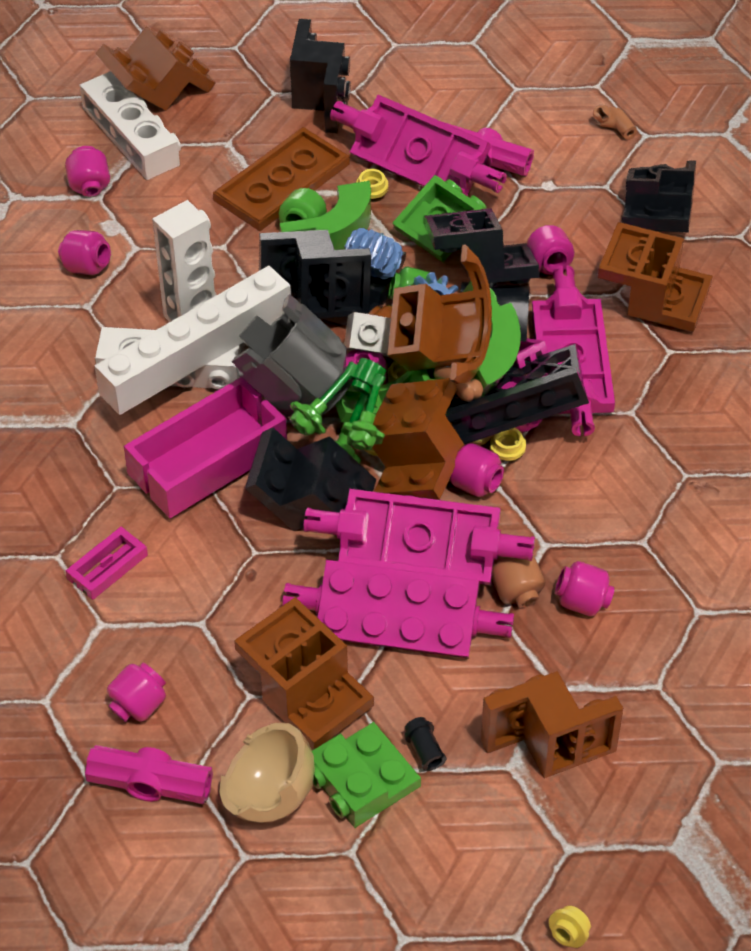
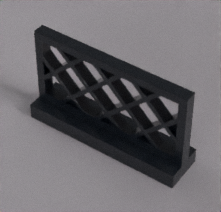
(526, 402)

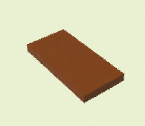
(293, 164)

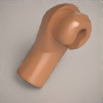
(615, 119)
(465, 391)

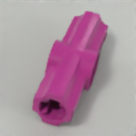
(503, 153)
(149, 774)

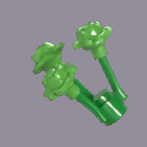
(359, 431)

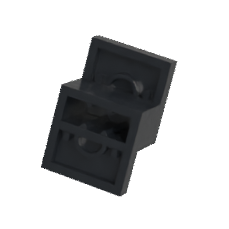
(318, 74)
(484, 237)
(319, 277)
(304, 478)

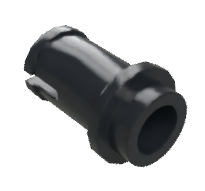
(421, 735)

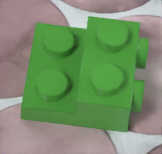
(434, 198)
(363, 774)

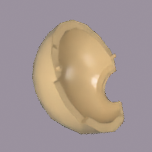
(269, 774)

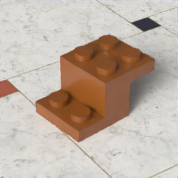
(156, 67)
(651, 266)
(418, 439)
(304, 672)
(550, 723)

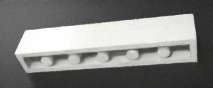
(189, 341)

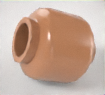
(517, 580)

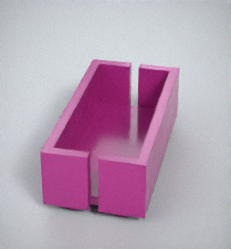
(202, 446)

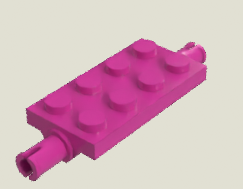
(417, 145)
(570, 320)
(419, 535)
(400, 608)

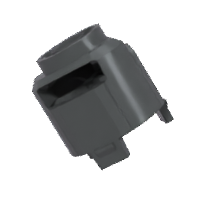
(292, 358)

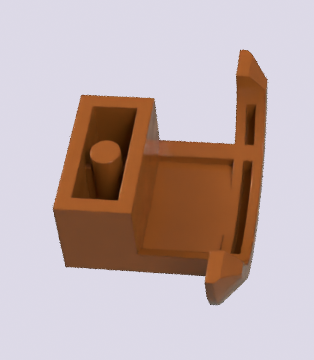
(443, 329)

